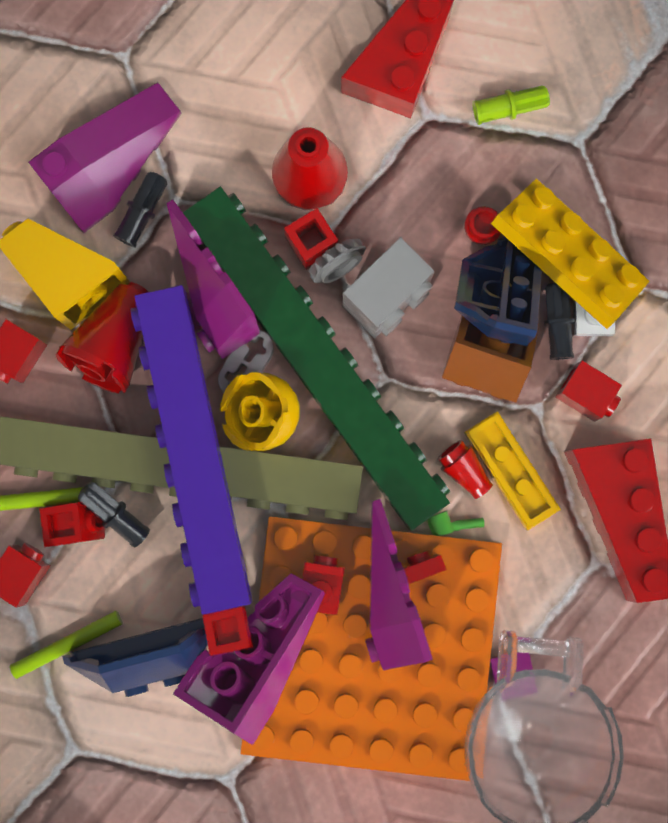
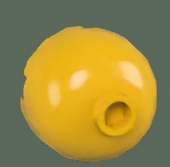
(259, 411)

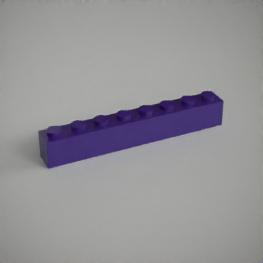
(192, 450)

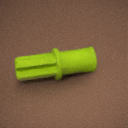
(510, 104)

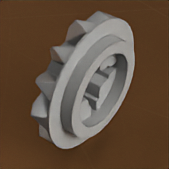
(337, 261)

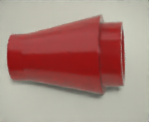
(464, 468)

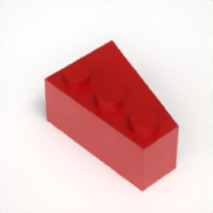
(399, 57)

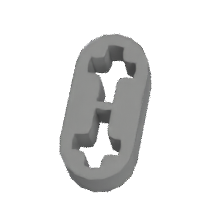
(239, 356)

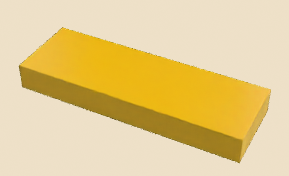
(512, 471)

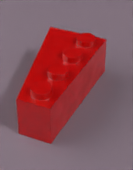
(627, 513)

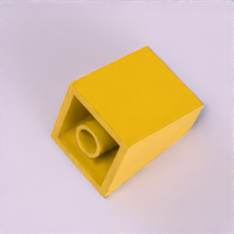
(60, 271)

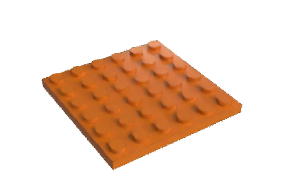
(349, 709)

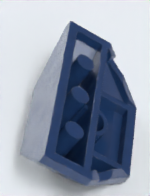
(500, 292)
(142, 658)

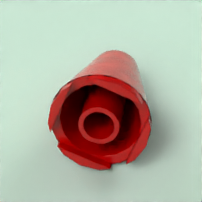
(309, 170)
(106, 342)

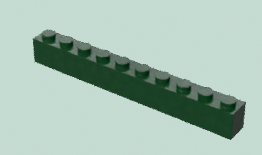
(317, 360)

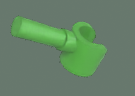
(441, 524)

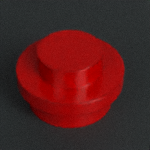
(479, 226)

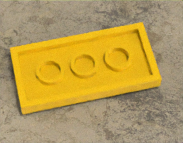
(570, 253)

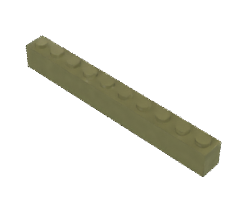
(141, 461)

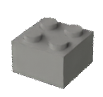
(388, 288)

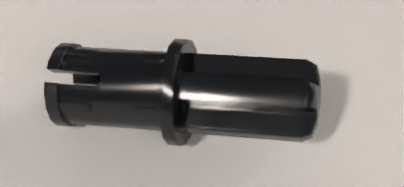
(141, 209)
(559, 323)
(113, 514)

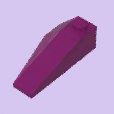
(102, 157)
(217, 303)
(393, 618)
(245, 684)

